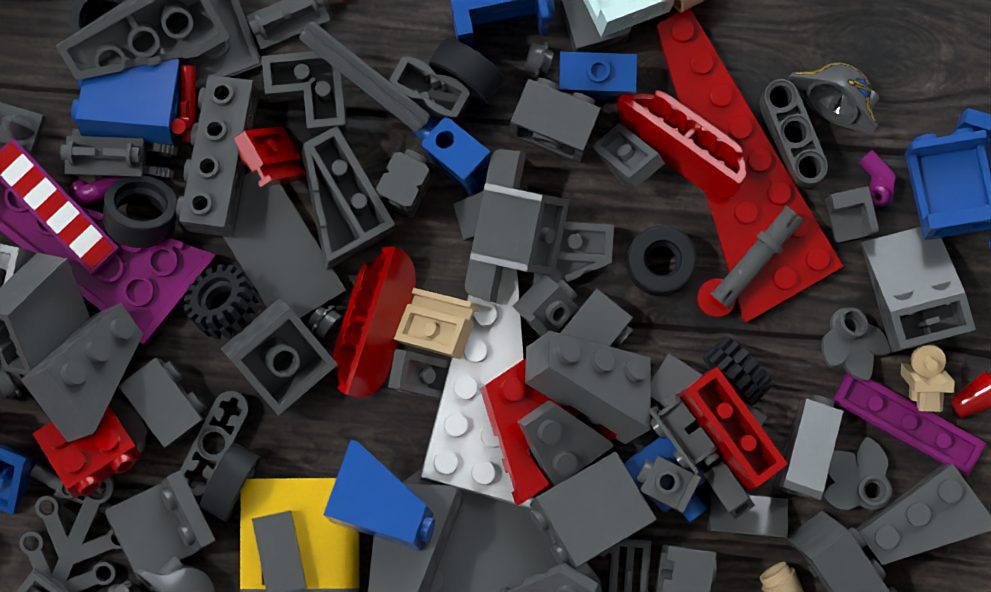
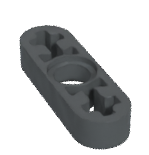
(219, 413)

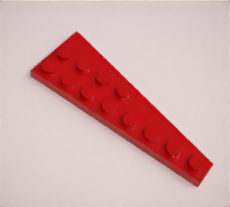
(710, 92)

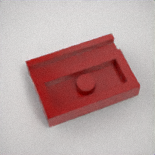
(271, 154)

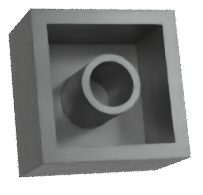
(554, 119)
(279, 356)

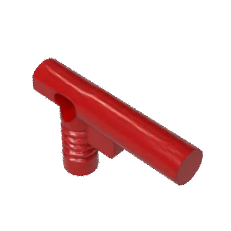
(188, 103)

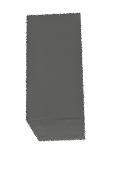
(729, 490)

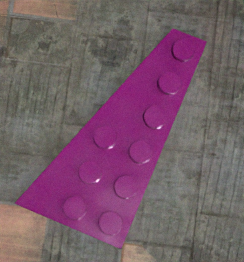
(143, 280)

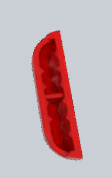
(685, 141)
(371, 322)

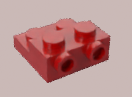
(90, 459)

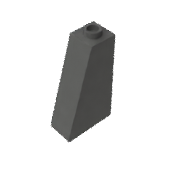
(409, 570)

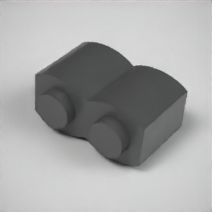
(438, 94)

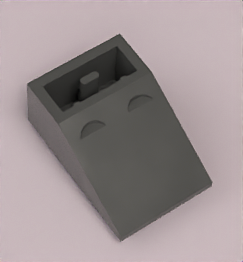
(916, 289)

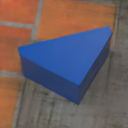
(14, 477)

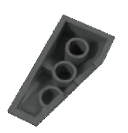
(142, 35)

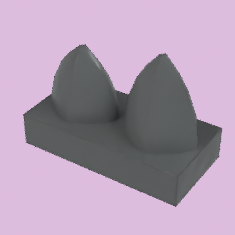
(20, 125)

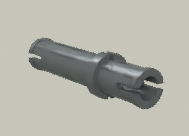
(757, 257)

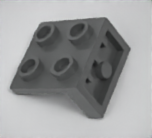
(160, 525)

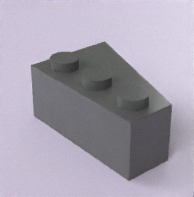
(594, 379)
(925, 517)
(838, 556)

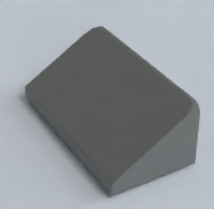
(766, 518)

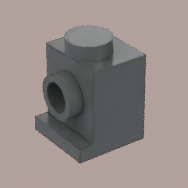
(547, 305)
(679, 494)

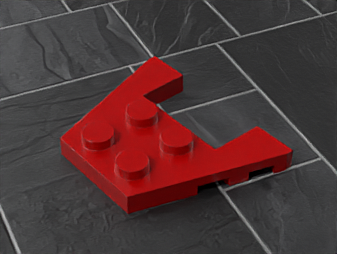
(506, 402)

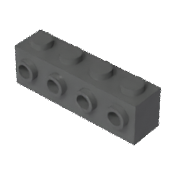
(216, 169)

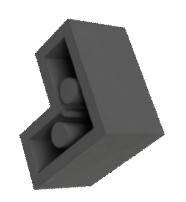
(309, 79)

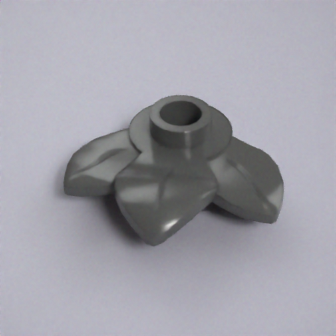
(855, 346)
(852, 475)

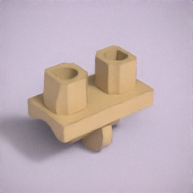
(927, 377)

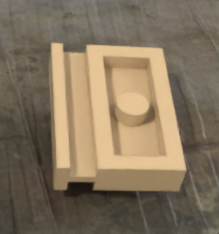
(436, 323)

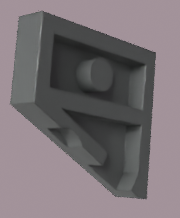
(561, 442)

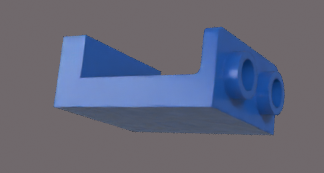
(482, 12)
(951, 182)

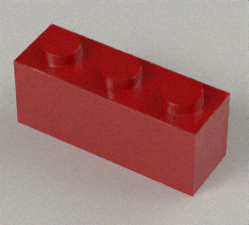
(733, 429)

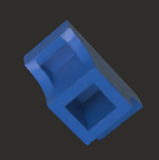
(598, 74)

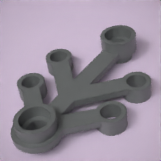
(71, 548)

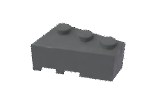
(342, 199)
(84, 371)

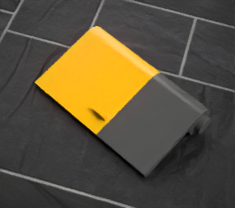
(326, 549)

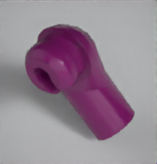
(882, 179)
(87, 194)

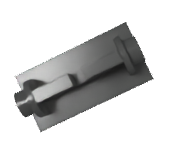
(285, 20)
(103, 156)
(689, 447)

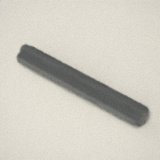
(364, 76)

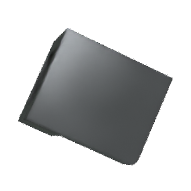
(851, 214)

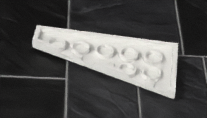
(462, 439)

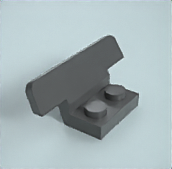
(513, 228)

